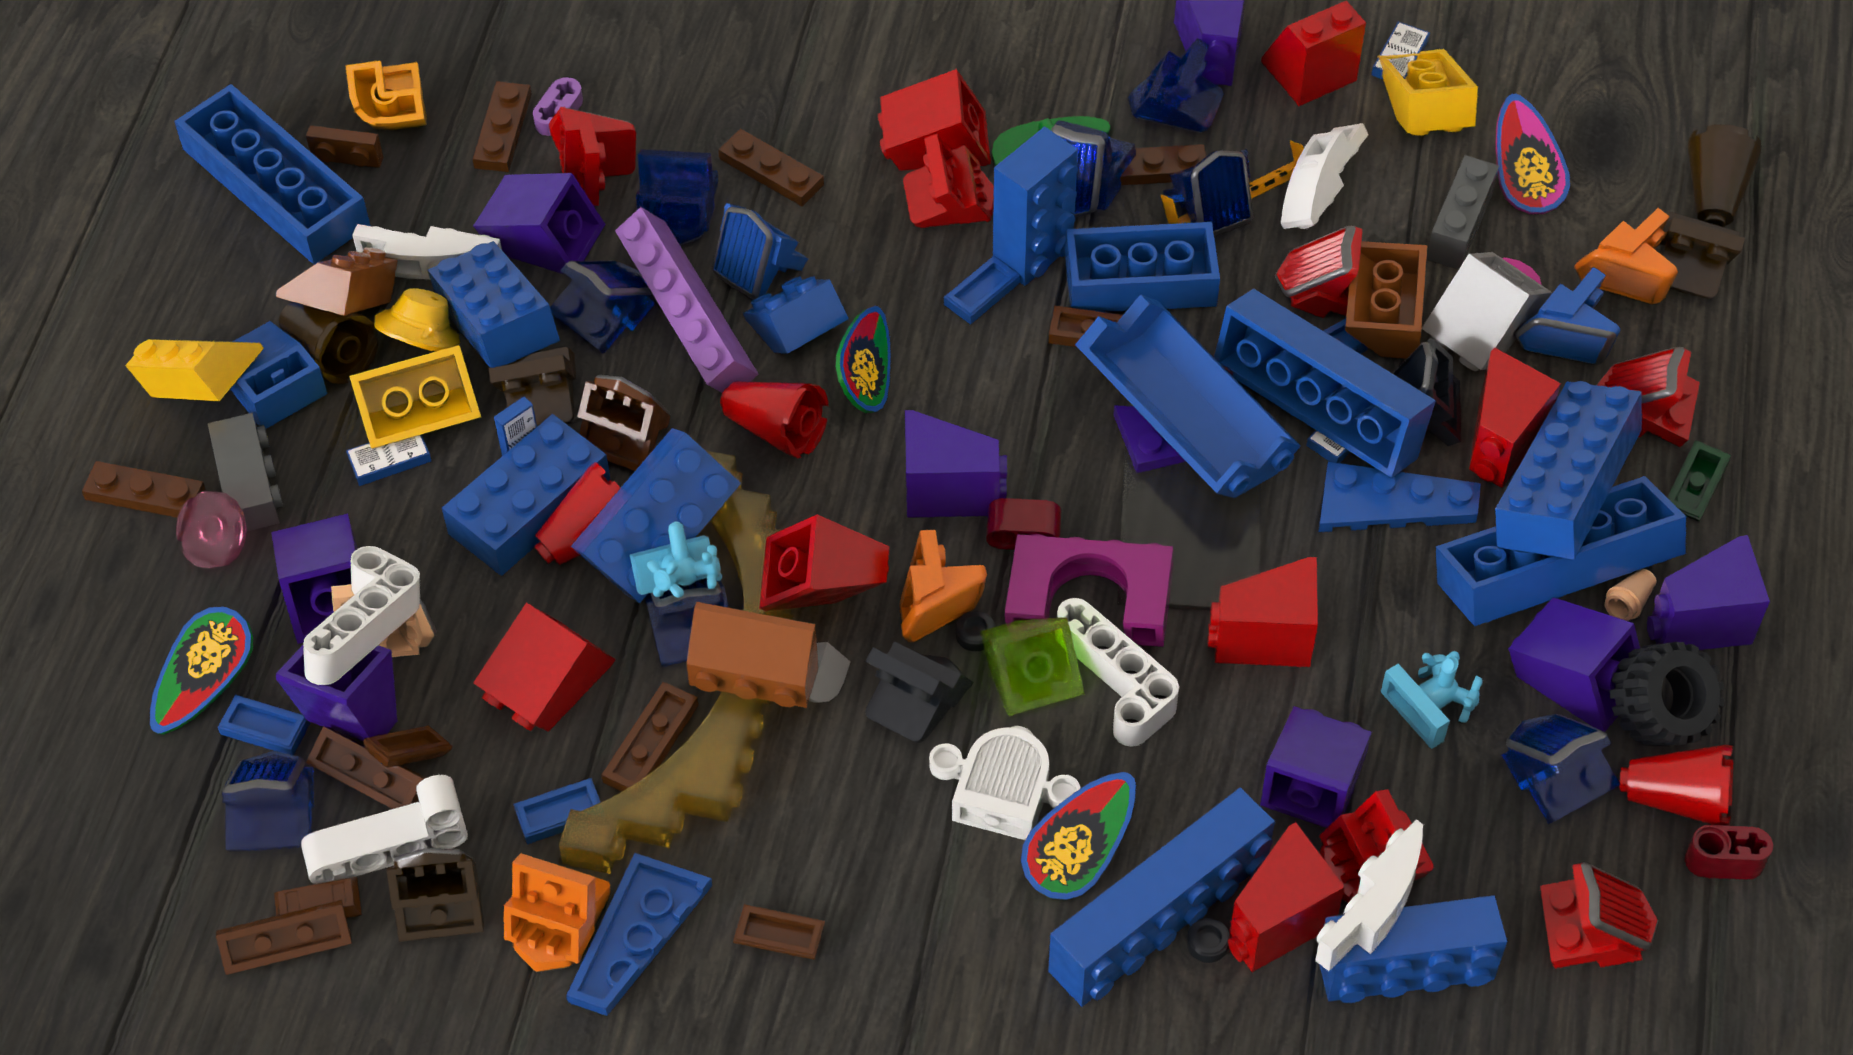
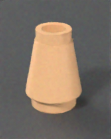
(1630, 595)

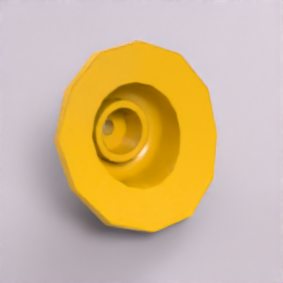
(419, 320)

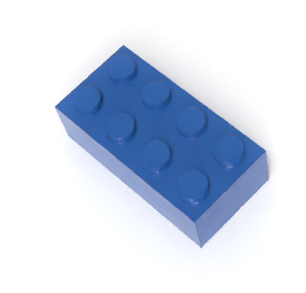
(1034, 204)
(1162, 261)
(494, 305)
(669, 486)
(519, 492)
(1424, 950)

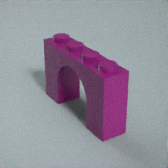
(1141, 570)

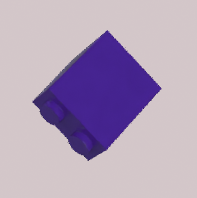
(1216, 24)
(541, 219)
(950, 469)
(308, 564)
(1712, 600)
(1572, 658)
(356, 704)
(1314, 767)

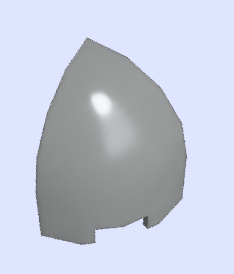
(830, 674)

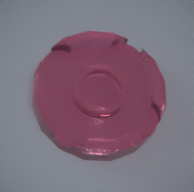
(211, 529)

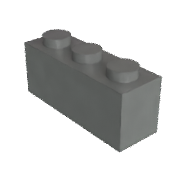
(1462, 212)
(245, 469)

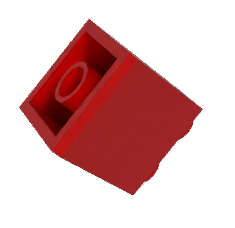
(1318, 53)
(930, 108)
(1509, 416)
(819, 565)
(1267, 617)
(541, 669)
(1284, 901)

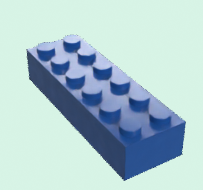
(272, 173)
(1324, 382)
(1569, 470)
(1629, 534)
(1160, 898)

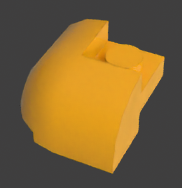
(387, 95)

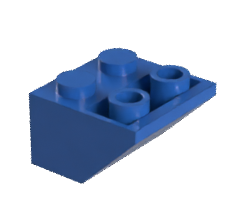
(796, 313)

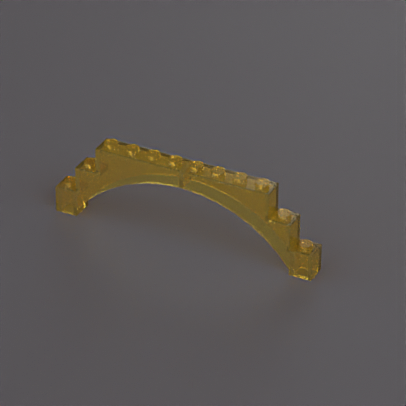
(707, 768)

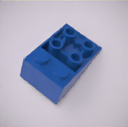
(279, 378)

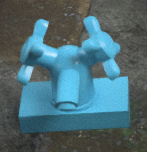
(676, 564)
(1422, 703)

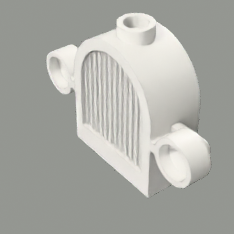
(1001, 781)

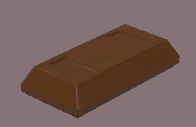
(407, 746)
(319, 894)
(779, 931)

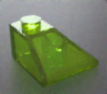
(1033, 663)

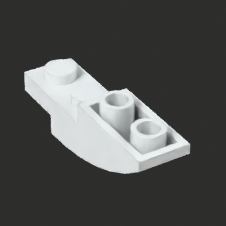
(1316, 175)
(416, 252)
(1379, 900)

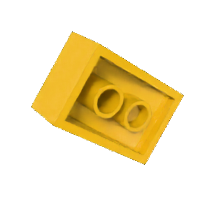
(1432, 94)

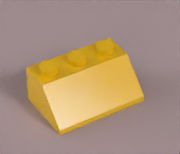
(191, 367)
(415, 396)

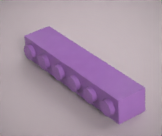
(685, 301)

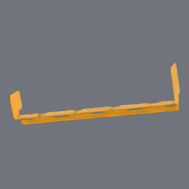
(1297, 149)

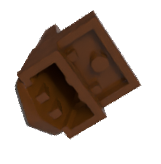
(621, 419)

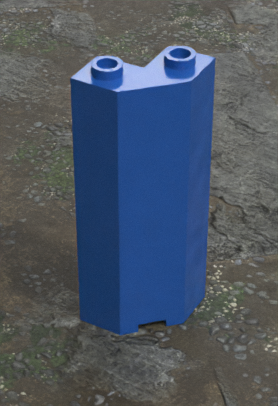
(1189, 398)

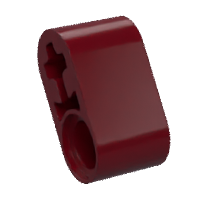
(1022, 517)
(1738, 852)

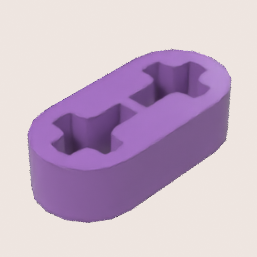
(551, 102)

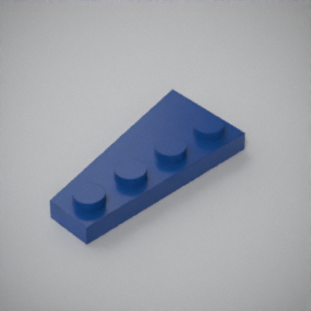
(1369, 497)
(636, 926)

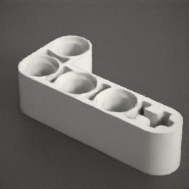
(383, 599)
(1137, 690)
(379, 838)

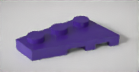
(1144, 443)

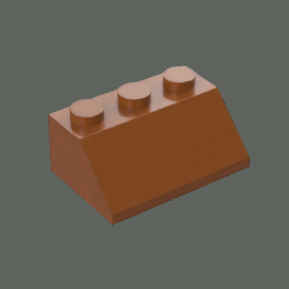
(344, 282)
(1388, 298)
(752, 655)

